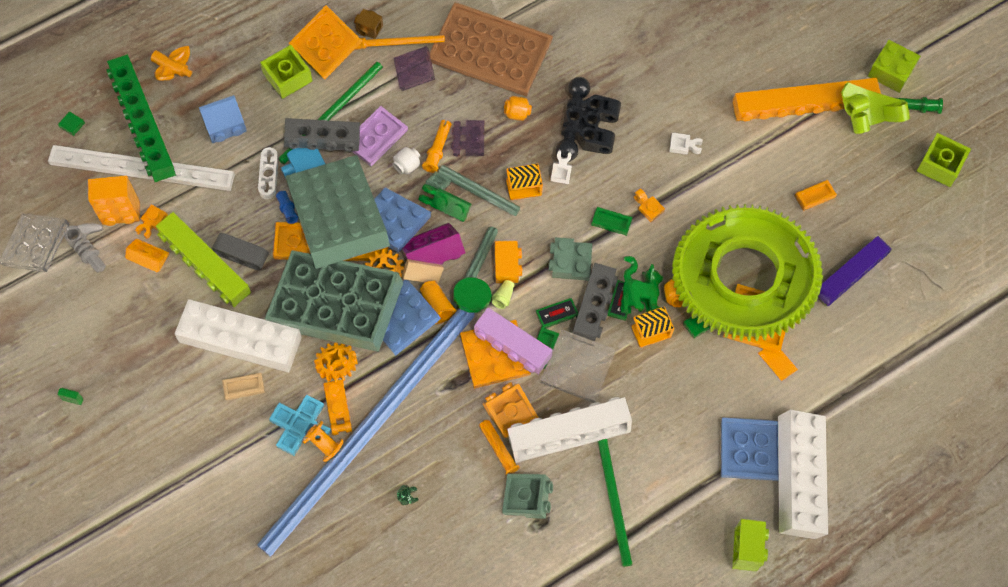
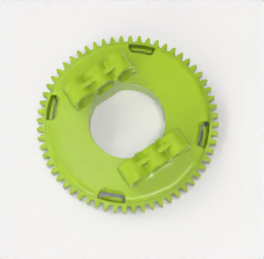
(781, 306)

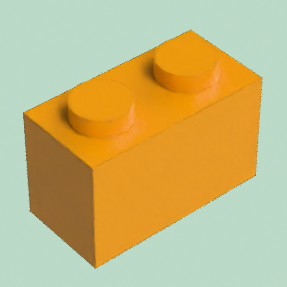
(506, 261)

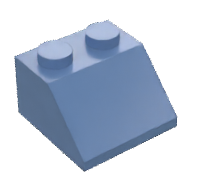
(223, 119)

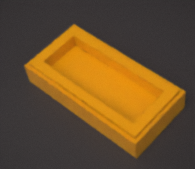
(815, 195)

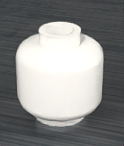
(406, 160)

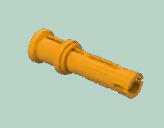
(435, 152)

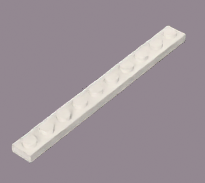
(135, 167)

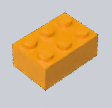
(114, 200)

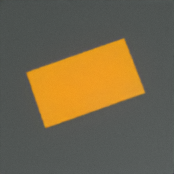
(778, 363)

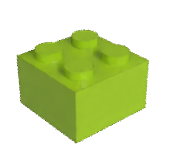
(894, 66)
(286, 71)
(943, 160)
(749, 545)

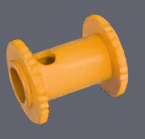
(324, 443)

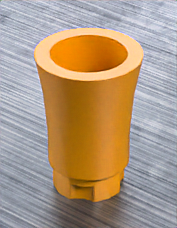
(438, 301)

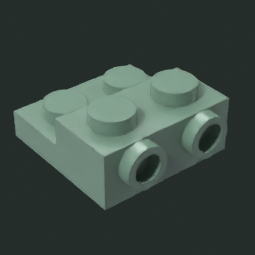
(570, 259)
(527, 495)

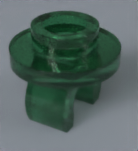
(404, 495)

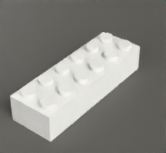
(238, 335)
(569, 429)
(802, 474)

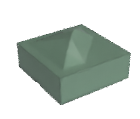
(438, 181)

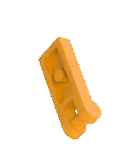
(337, 407)

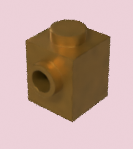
(368, 23)

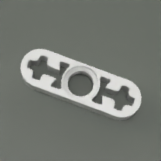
(272, 180)

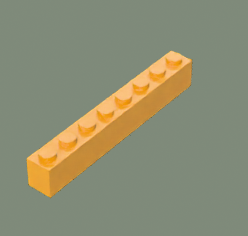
(795, 100)

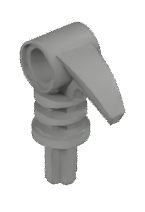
(83, 246)

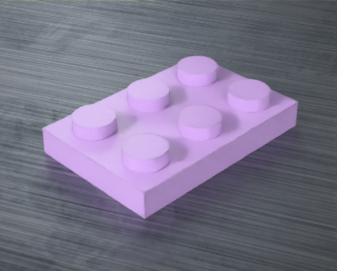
(379, 135)

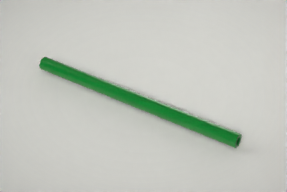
(343, 100)
(615, 503)

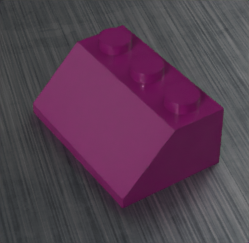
(435, 245)

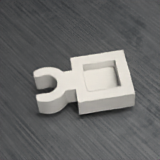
(681, 144)
(561, 171)

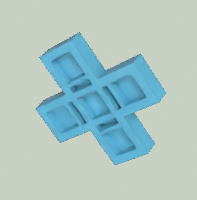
(297, 423)

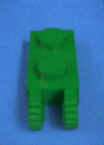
(446, 202)

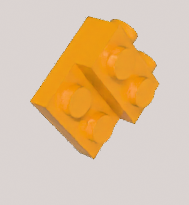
(509, 408)

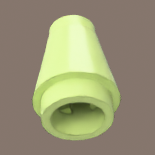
(502, 296)

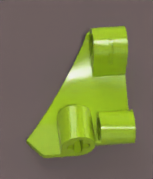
(871, 108)

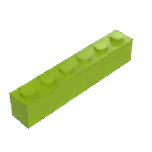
(202, 259)

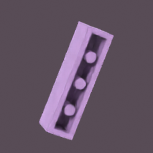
(513, 341)

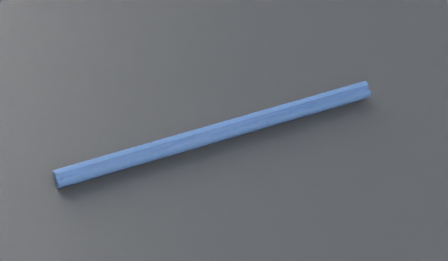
(364, 432)

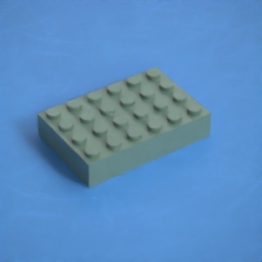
(337, 211)
(336, 301)

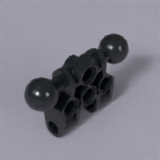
(606, 111)

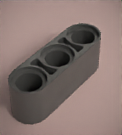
(240, 251)

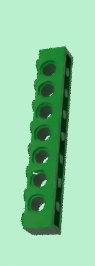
(141, 119)

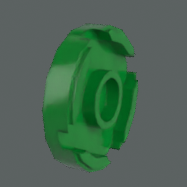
(472, 294)

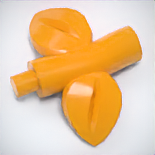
(171, 65)

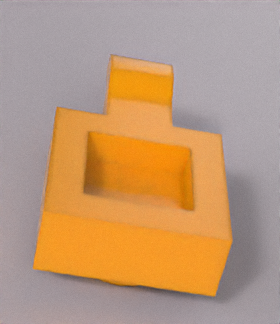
(649, 207)

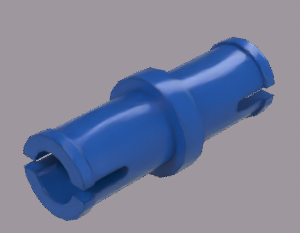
(287, 207)

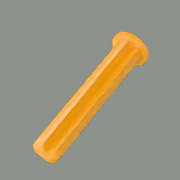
(498, 447)

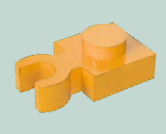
(150, 220)

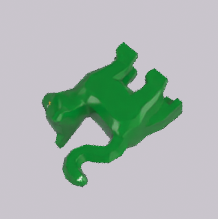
(637, 291)

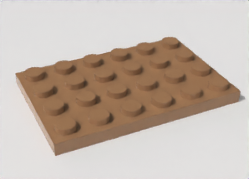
(491, 49)

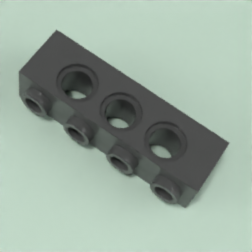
(315, 128)
(600, 275)

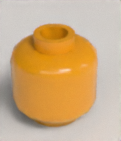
(517, 108)
(670, 294)

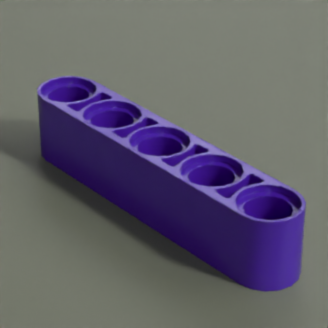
(853, 270)

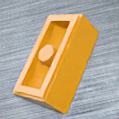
(146, 255)

